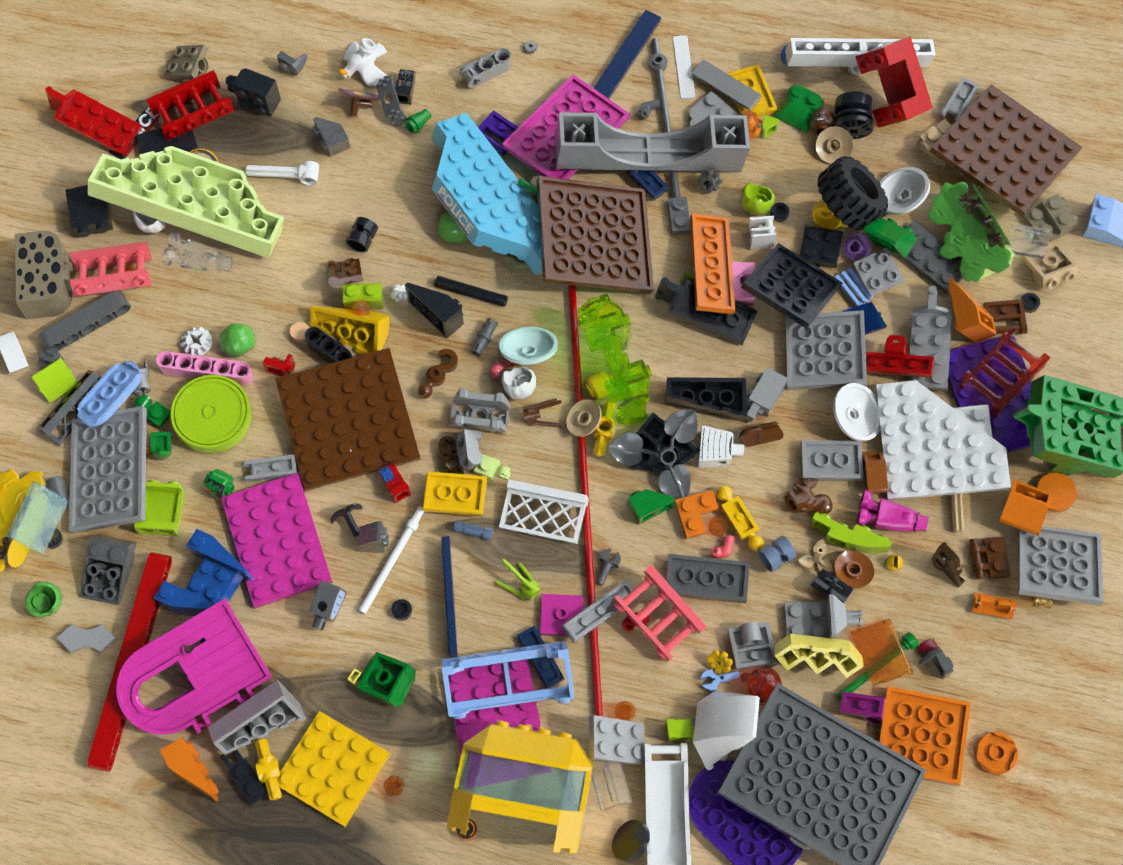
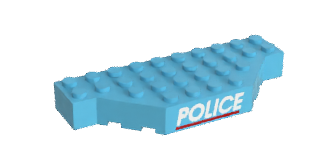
(485, 193)

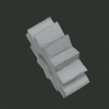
(534, 46)

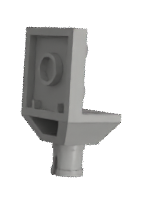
(820, 618)

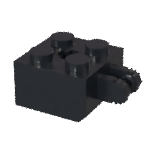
(255, 91)

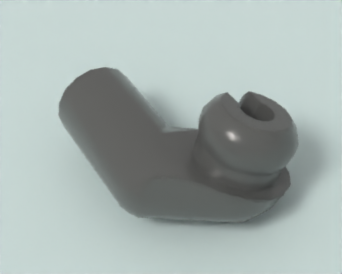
(646, 108)

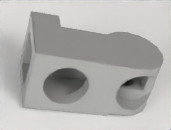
(468, 448)

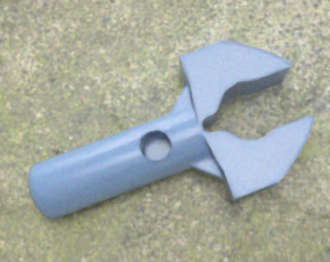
(717, 679)

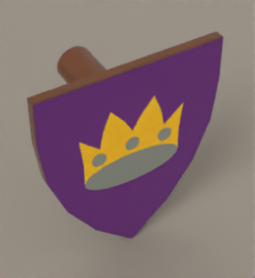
(356, 99)

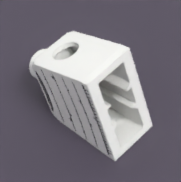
(717, 448)

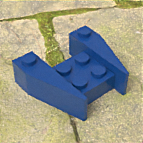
(212, 582)

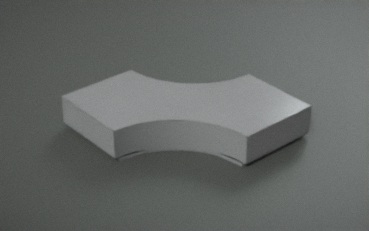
(77, 638)

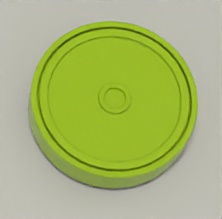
(211, 414)

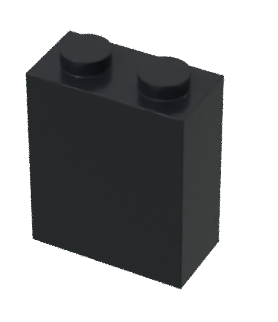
(87, 213)

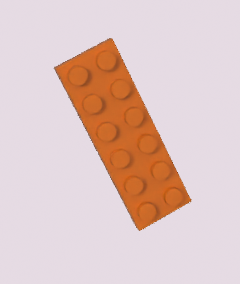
(712, 264)

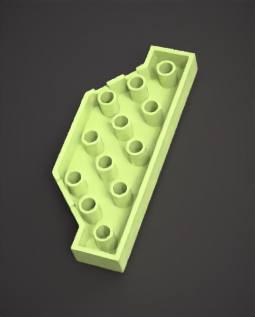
(190, 195)

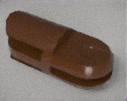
(760, 434)

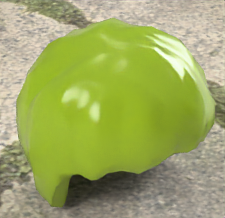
(757, 199)

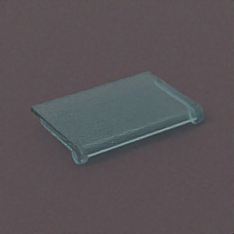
(38, 517)

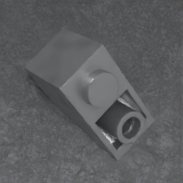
(332, 135)
(373, 538)

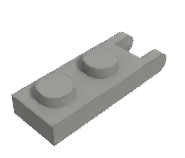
(960, 99)
(270, 468)

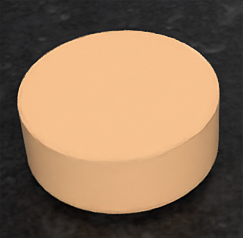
(298, 331)

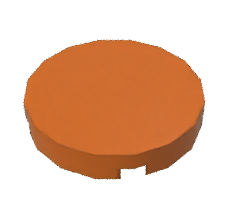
(1063, 490)
(996, 753)

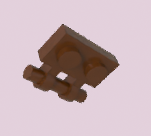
(995, 555)

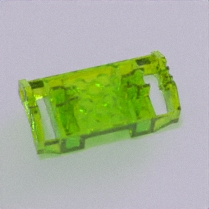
(608, 330)

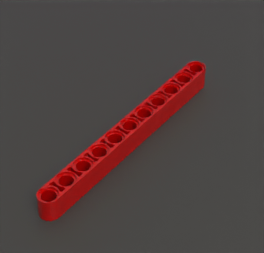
(136, 636)

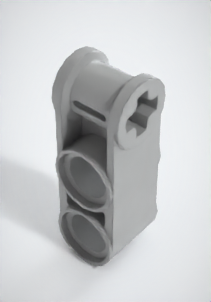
(478, 74)

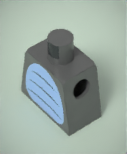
(329, 596)

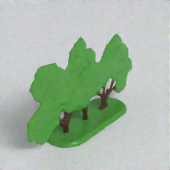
(967, 235)

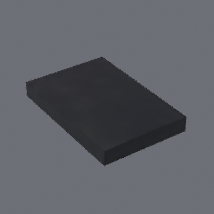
(156, 141)

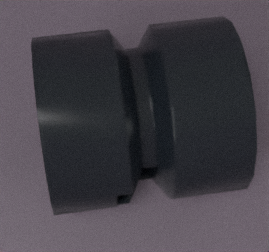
(361, 234)

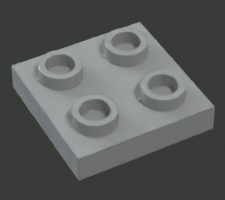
(752, 645)

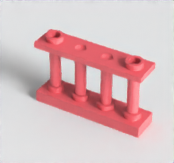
(107, 257)
(679, 609)

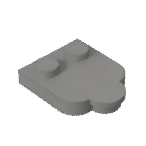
(709, 105)

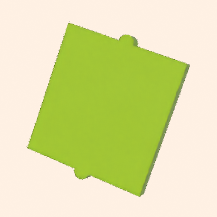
(54, 380)

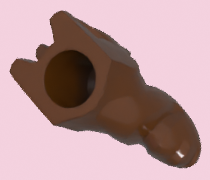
(804, 499)

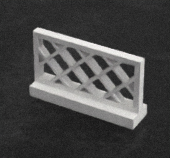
(551, 496)

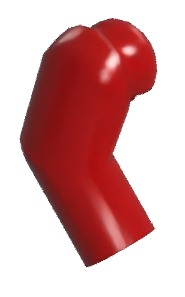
(628, 624)

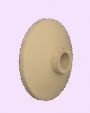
(829, 135)
(583, 418)

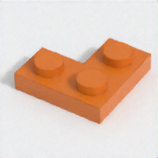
(691, 509)

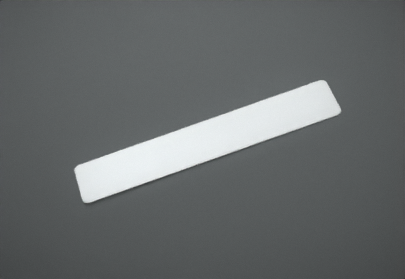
(684, 67)

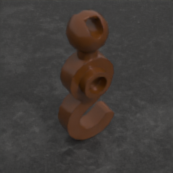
(436, 374)

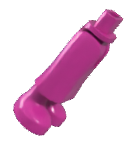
(889, 515)

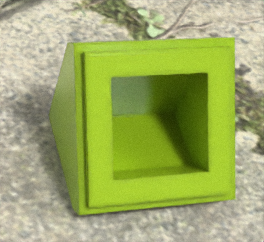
(769, 126)

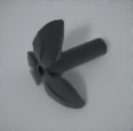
(346, 513)

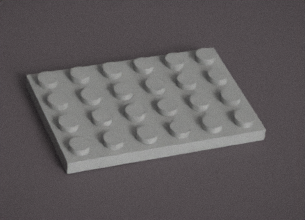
(108, 471)

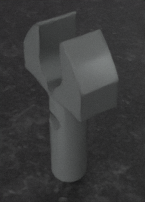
(607, 565)

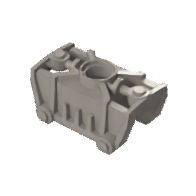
(483, 404)

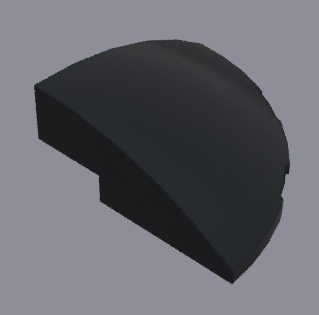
(654, 439)

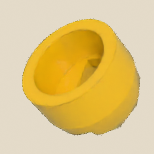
(890, 563)

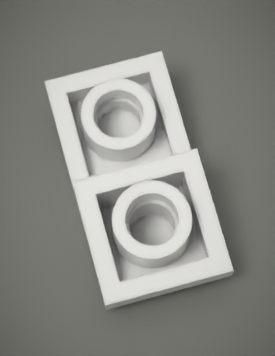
(12, 352)

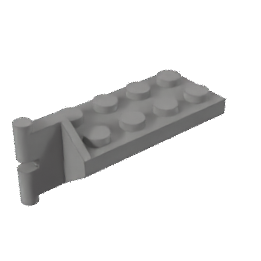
(932, 337)

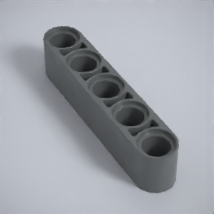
(84, 321)

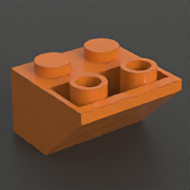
(1026, 507)

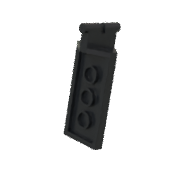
(682, 301)

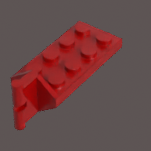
(93, 120)

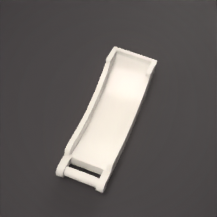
(667, 806)

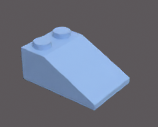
(1105, 221)

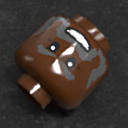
(821, 119)

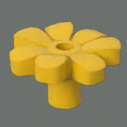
(719, 661)

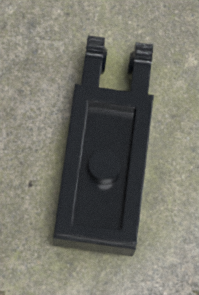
(245, 778)

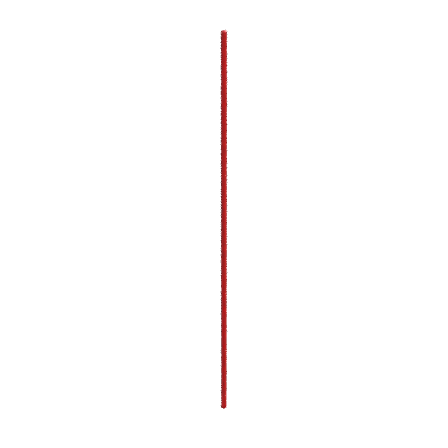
(595, 660)

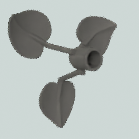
(681, 426)

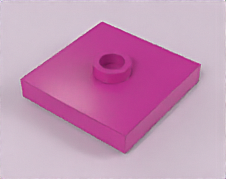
(557, 611)

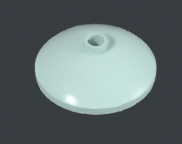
(528, 345)

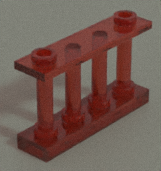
(1011, 389)

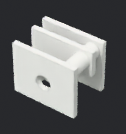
(761, 235)

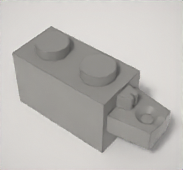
(766, 393)

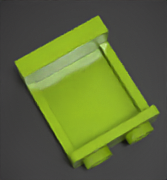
(162, 509)

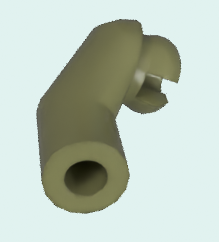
(513, 263)

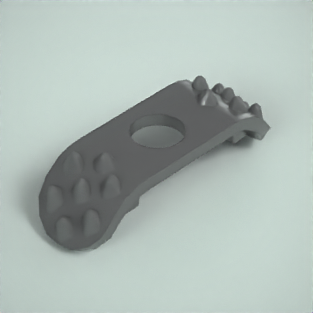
(393, 110)

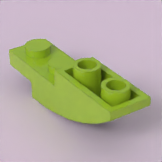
(858, 539)

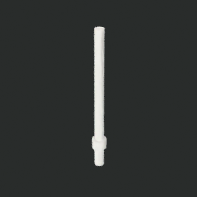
(411, 526)

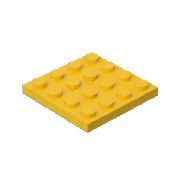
(332, 768)

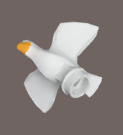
(362, 59)

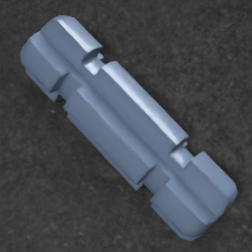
(473, 530)

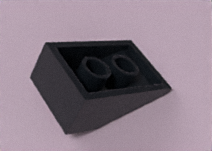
(436, 307)

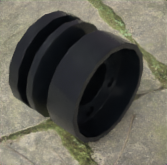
(855, 113)

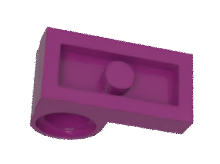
(866, 706)

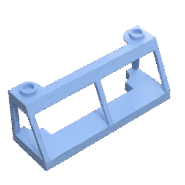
(551, 650)

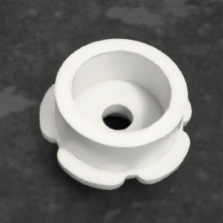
(398, 293)

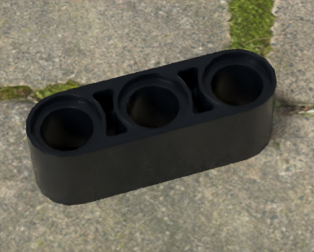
(324, 342)

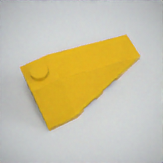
(360, 332)

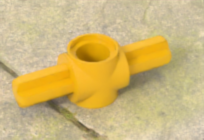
(603, 437)
(268, 769)

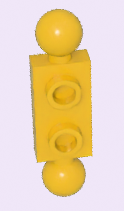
(740, 518)

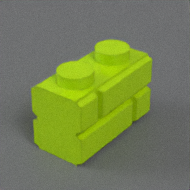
(369, 292)

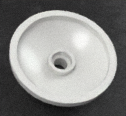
(905, 189)
(857, 412)

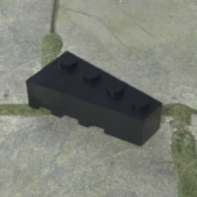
(710, 395)

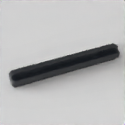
(471, 291)

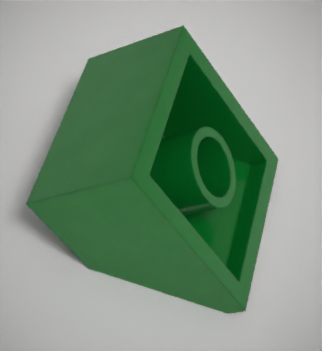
(890, 235)

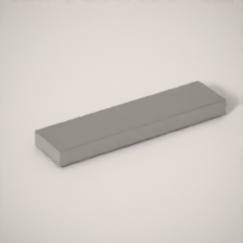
(726, 85)
(595, 613)

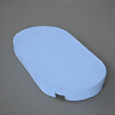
(109, 393)

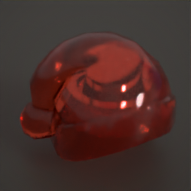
(761, 682)

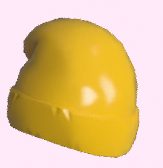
(824, 217)

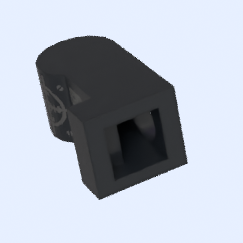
(405, 86)

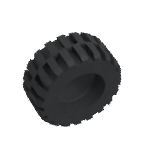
(852, 193)

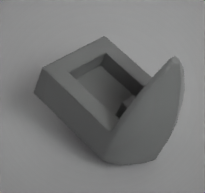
(291, 65)
(943, 664)

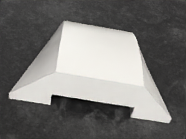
(724, 724)

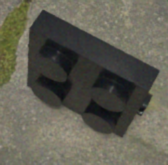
(821, 246)

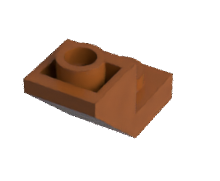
(875, 471)

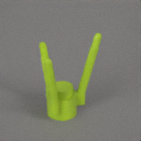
(529, 588)

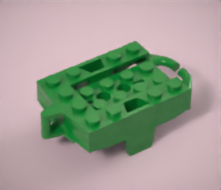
(1071, 434)

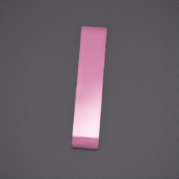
(196, 363)

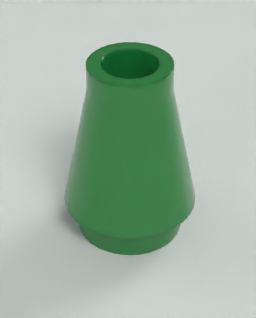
(415, 122)

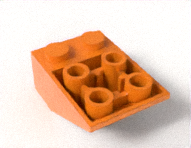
(970, 315)
(183, 762)

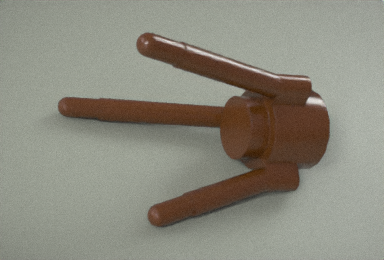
(532, 413)

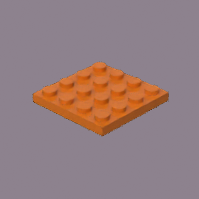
(927, 732)

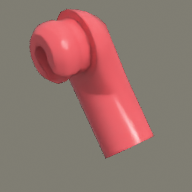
(498, 366)
(725, 550)

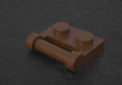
(350, 272)
(1007, 311)

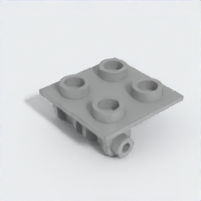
(878, 272)

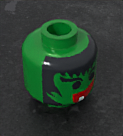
(219, 483)

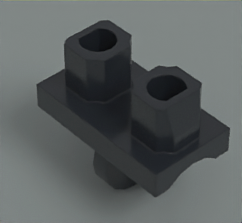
(829, 584)

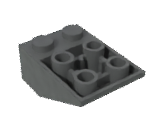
(107, 568)

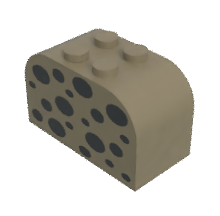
(42, 274)

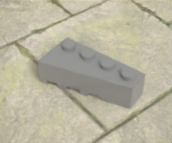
(256, 717)

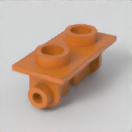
(993, 605)

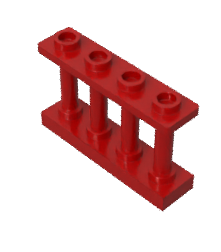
(184, 92)

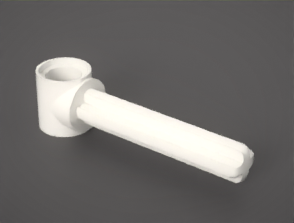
(306, 172)

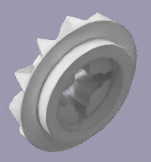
(196, 349)

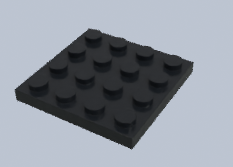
(792, 285)

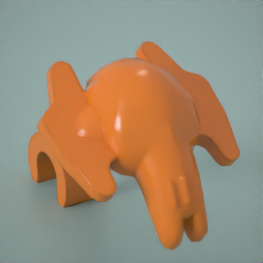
(752, 119)

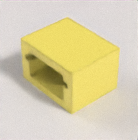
(354, 676)

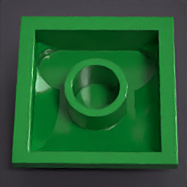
(798, 107)

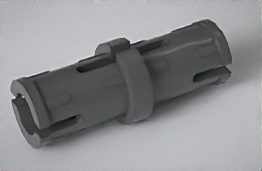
(484, 337)

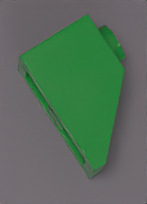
(649, 504)

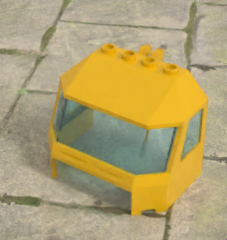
(525, 778)

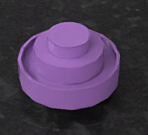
(857, 246)

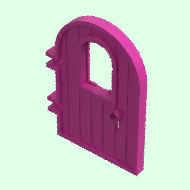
(214, 669)

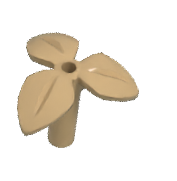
(819, 550)

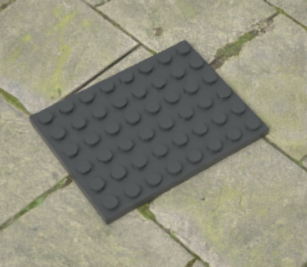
(822, 781)

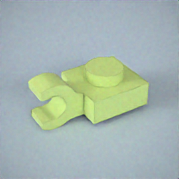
(491, 467)

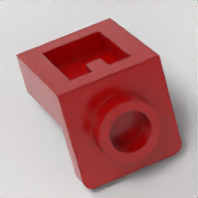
(277, 367)

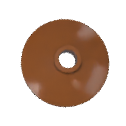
(855, 562)

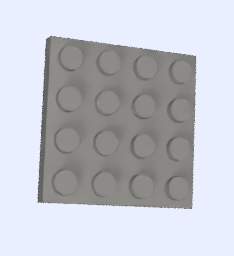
(827, 351)
(1061, 565)

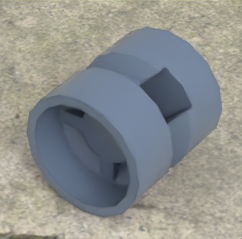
(779, 552)

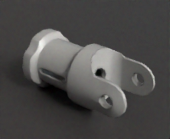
(143, 387)

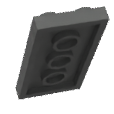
(927, 261)
(708, 578)

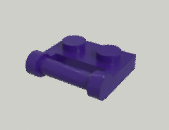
(499, 127)

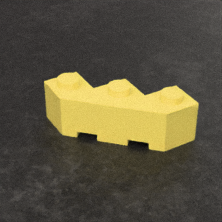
(818, 653)

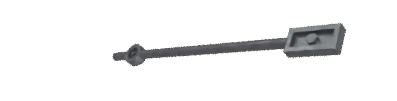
(677, 205)

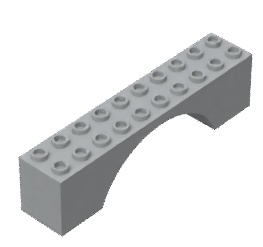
(591, 143)

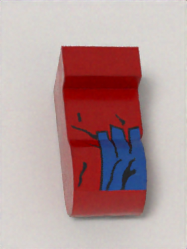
(394, 482)

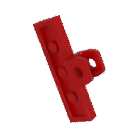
(897, 362)

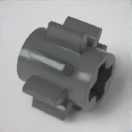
(710, 181)
(48, 357)

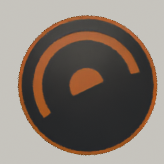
(471, 831)

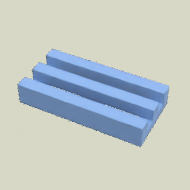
(858, 282)

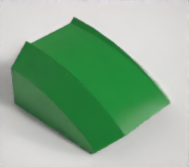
(387, 679)

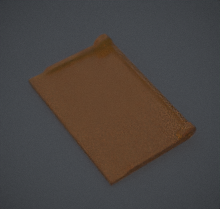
(882, 652)

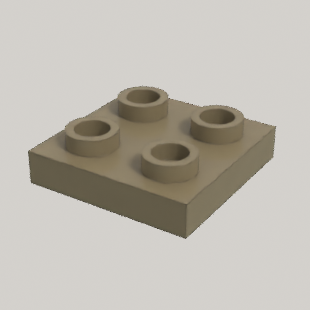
(187, 62)

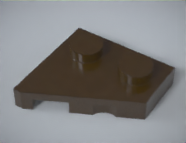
(949, 562)

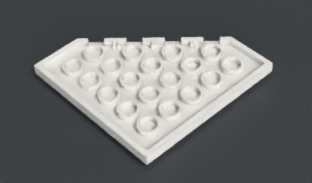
(935, 447)

